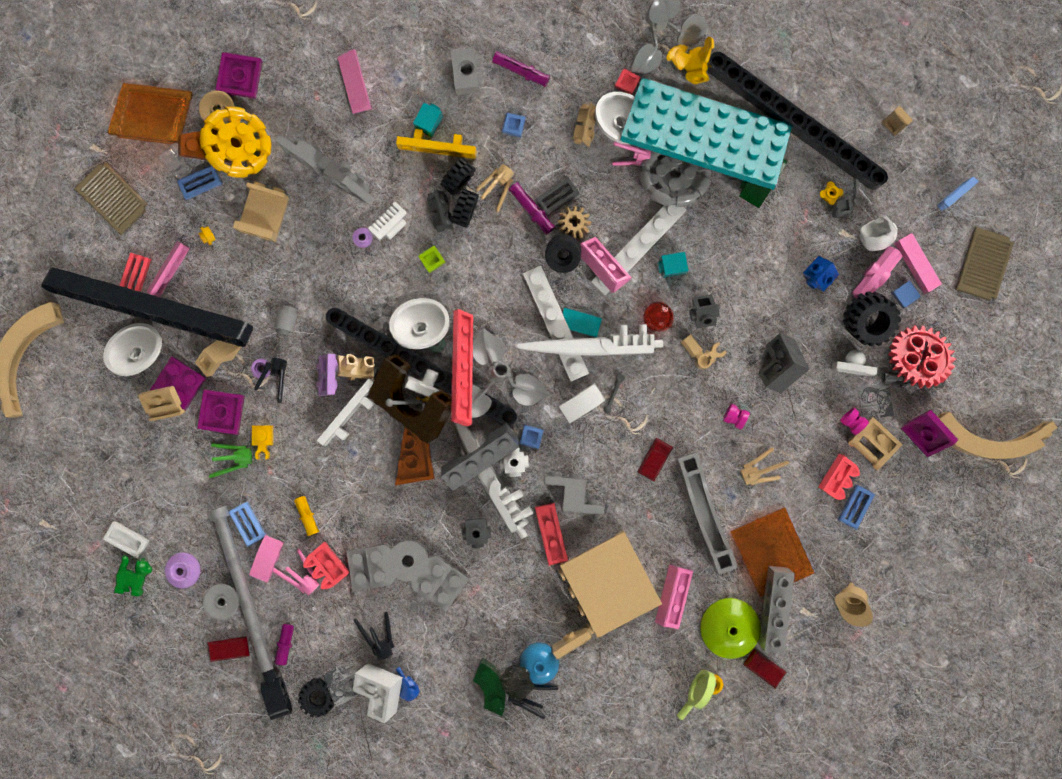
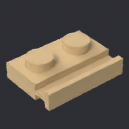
(161, 403)

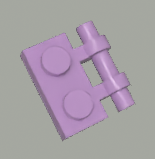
(326, 375)

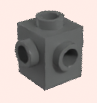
(704, 311)
(476, 524)

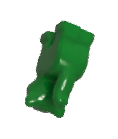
(128, 578)

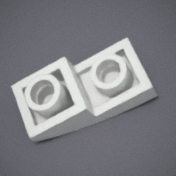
(582, 403)

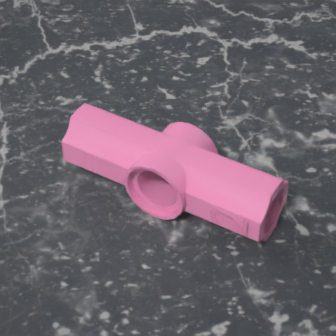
(878, 271)

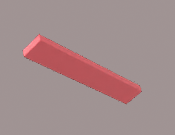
(462, 368)

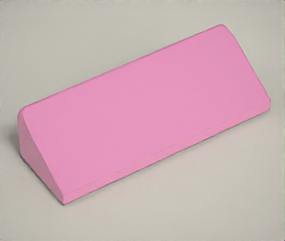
(354, 82)
(918, 263)
(604, 264)
(168, 269)
(674, 597)

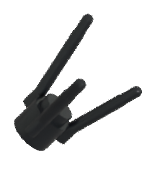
(277, 369)
(381, 648)
(521, 703)

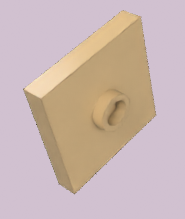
(571, 641)

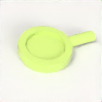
(699, 692)

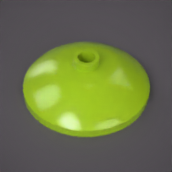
(719, 620)

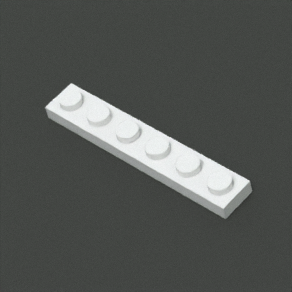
(644, 240)
(554, 319)

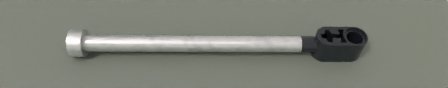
(273, 689)

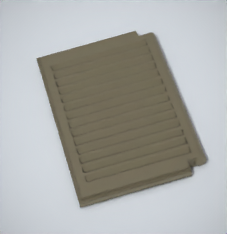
(112, 197)
(985, 264)

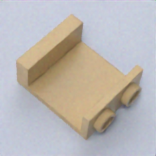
(262, 212)

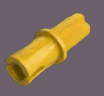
(306, 515)

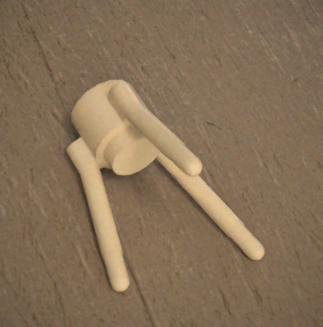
(501, 176)
(751, 474)

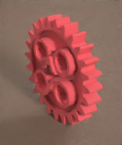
(939, 363)

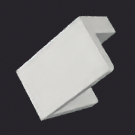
(381, 688)

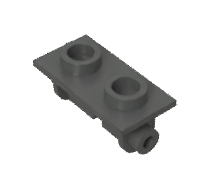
(439, 202)

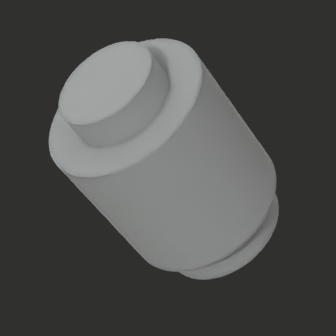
(285, 320)

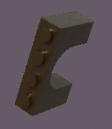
(388, 385)

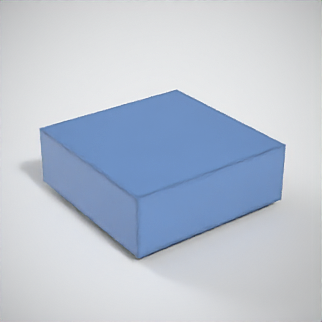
(513, 124)
(906, 294)
(531, 436)

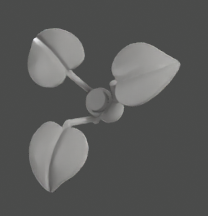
(691, 32)
(527, 388)

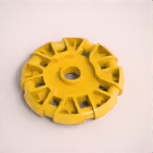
(240, 131)

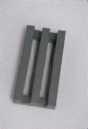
(544, 205)

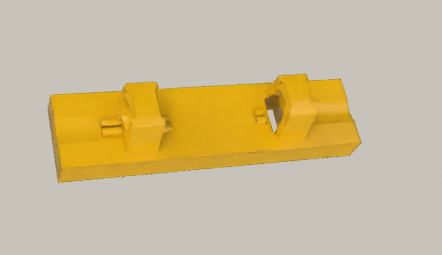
(442, 148)

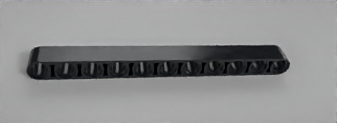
(806, 121)
(147, 307)
(415, 359)

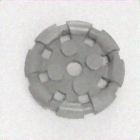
(669, 184)

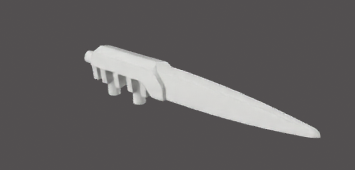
(617, 345)
(501, 497)

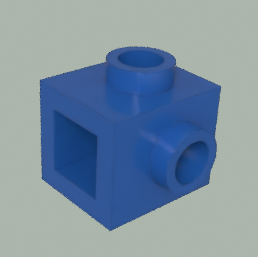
(820, 274)

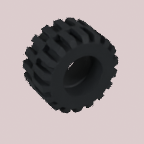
(883, 326)

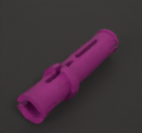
(521, 69)
(537, 215)

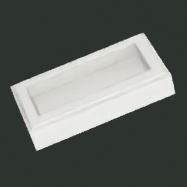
(126, 539)

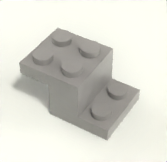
(574, 493)

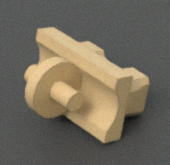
(354, 367)

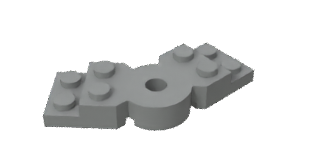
(333, 171)
(429, 575)

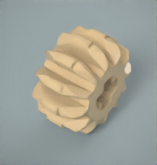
(579, 219)

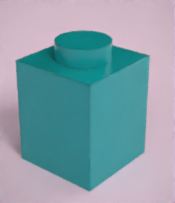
(428, 119)
(673, 264)

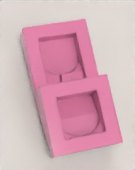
(266, 558)

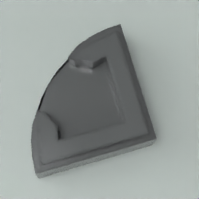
(842, 206)

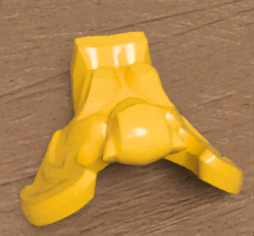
(694, 62)

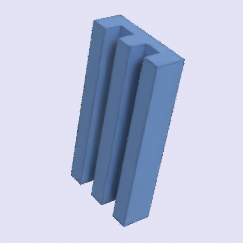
(202, 189)
(856, 489)

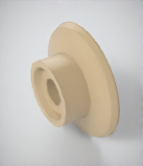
(213, 100)

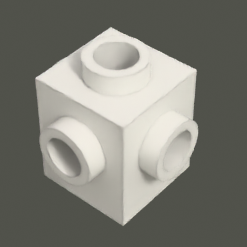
(522, 463)

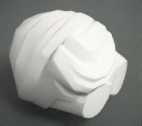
(878, 234)

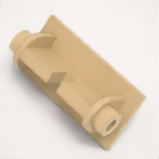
(585, 132)

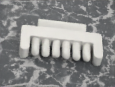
(393, 225)

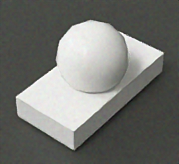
(854, 364)

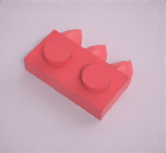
(839, 477)
(327, 565)

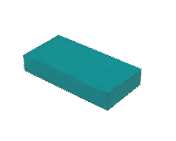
(582, 322)

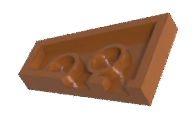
(190, 146)
(414, 461)

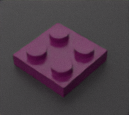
(239, 75)
(183, 378)
(221, 412)
(929, 433)

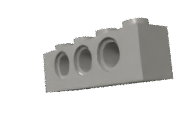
(776, 609)

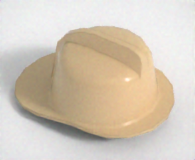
(854, 606)

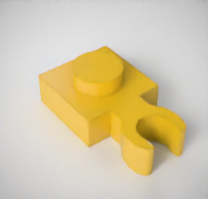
(262, 437)

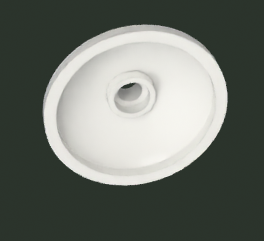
(612, 114)
(417, 316)
(132, 349)

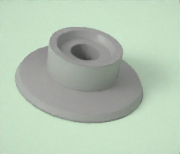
(212, 602)

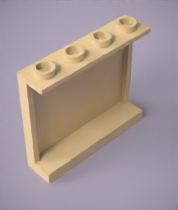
(609, 585)

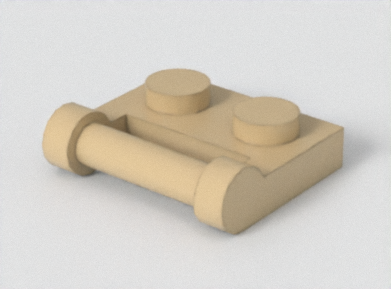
(879, 438)

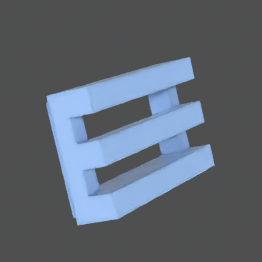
(957, 193)
(254, 520)

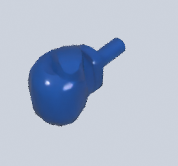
(409, 688)

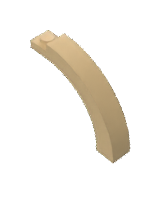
(13, 347)
(979, 447)

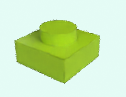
(431, 259)

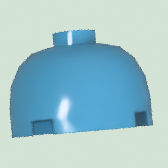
(540, 662)

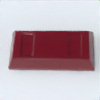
(655, 459)
(228, 649)
(764, 668)

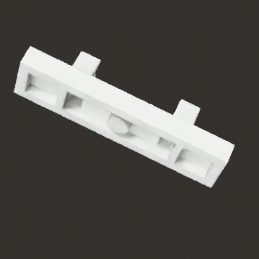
(335, 427)

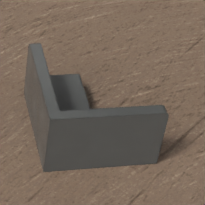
(786, 366)

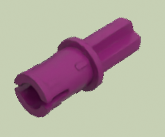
(284, 644)

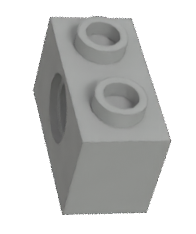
(461, 60)

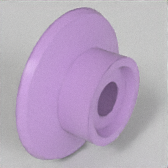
(190, 568)

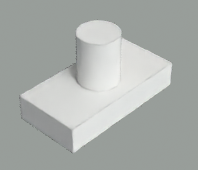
(426, 385)

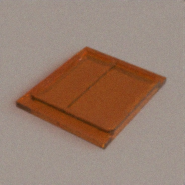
(150, 113)
(771, 543)

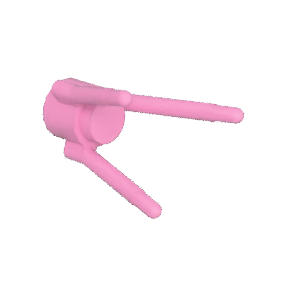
(639, 154)
(306, 584)

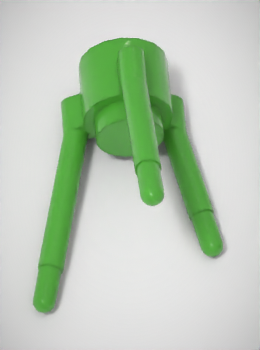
(242, 456)

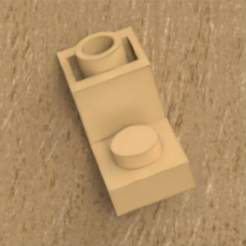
(214, 355)

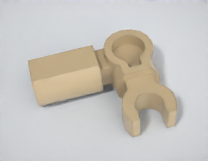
(702, 360)

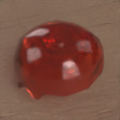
(658, 317)

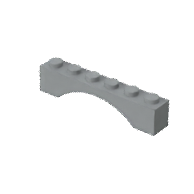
(705, 514)

